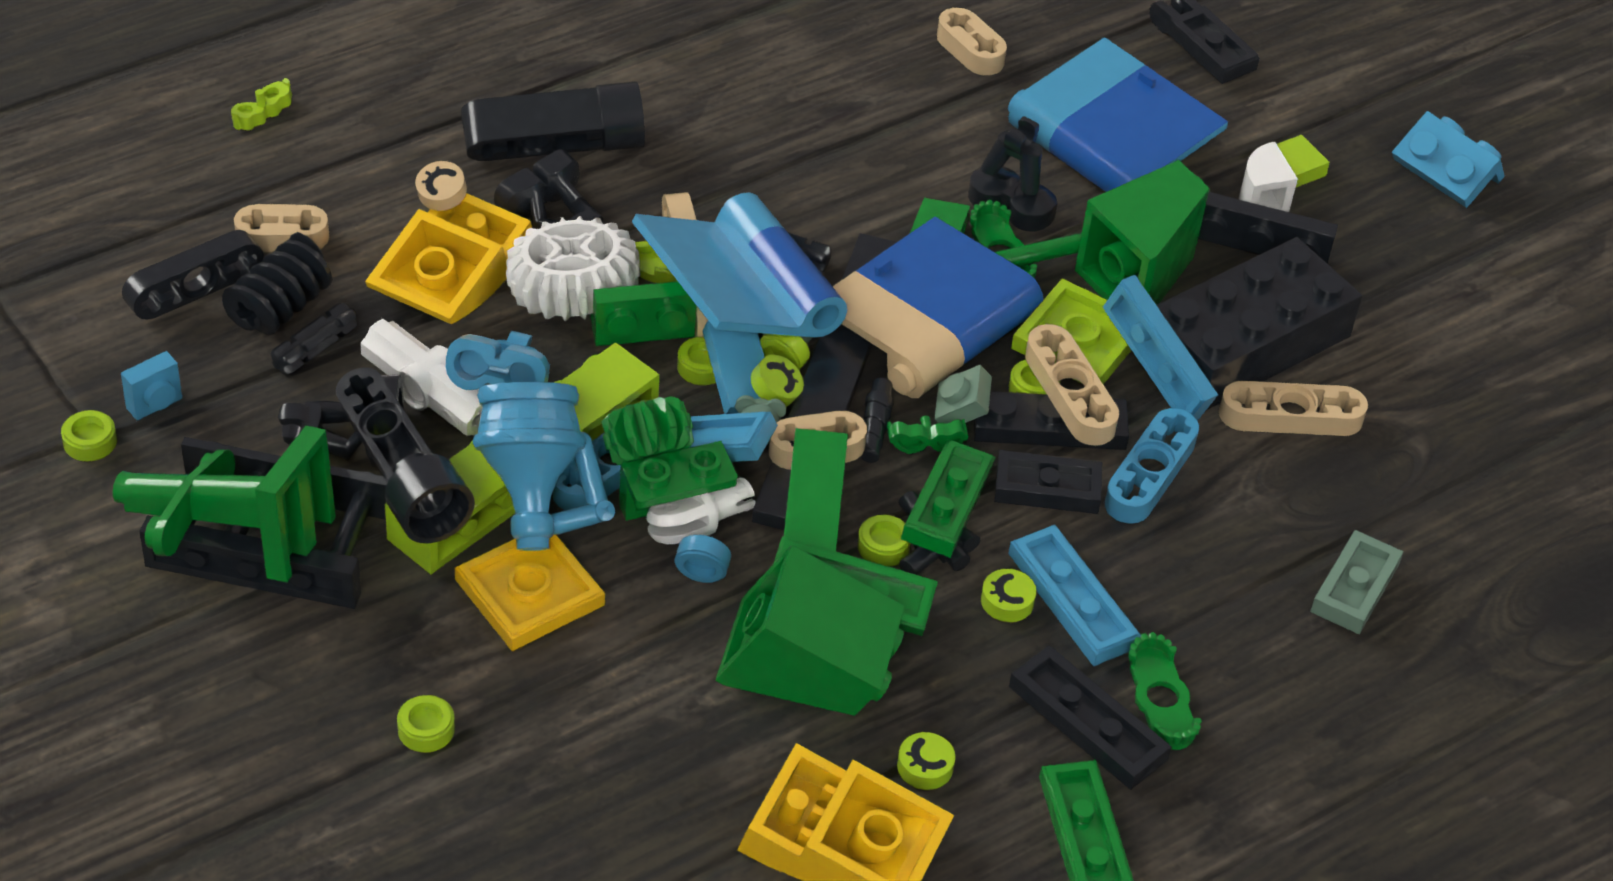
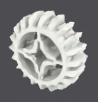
(564, 261)

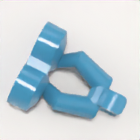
(482, 360)

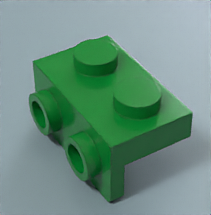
(642, 313)
(674, 477)

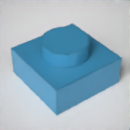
(151, 385)

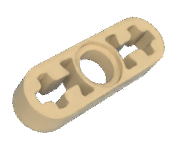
(1310, 396)
(1072, 403)

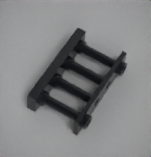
(239, 559)

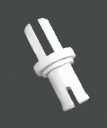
(698, 514)

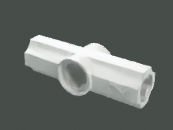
(422, 375)

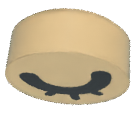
(441, 185)

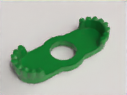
(992, 227)
(1152, 666)

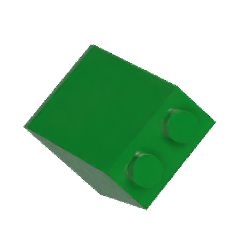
(1143, 231)
(812, 637)

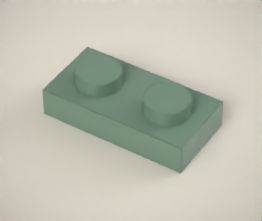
(1356, 582)

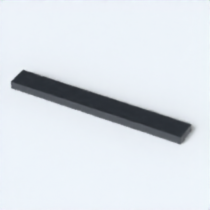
(827, 387)

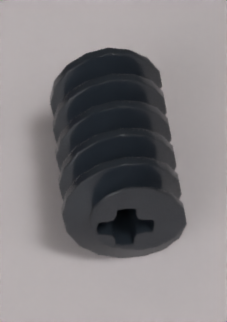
(278, 286)

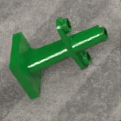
(279, 504)

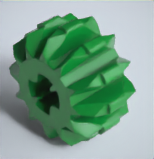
(647, 429)

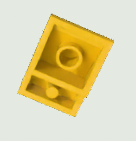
(449, 258)
(843, 824)

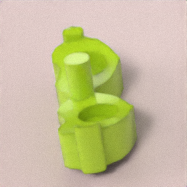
(269, 104)

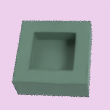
(963, 396)

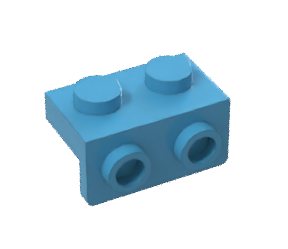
(1448, 158)

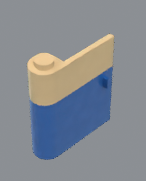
(935, 303)

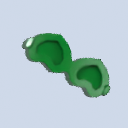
(918, 436)

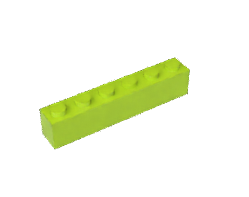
(603, 385)

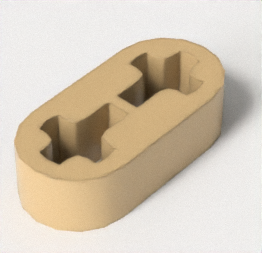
(971, 41)
(280, 221)
(837, 421)

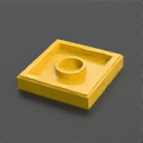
(529, 590)

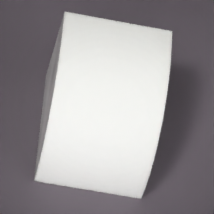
(1268, 179)

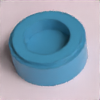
(702, 558)

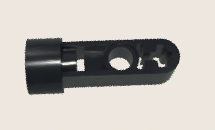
(549, 121)
(421, 486)

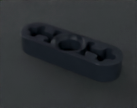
(152, 295)

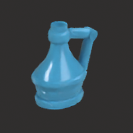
(530, 440)

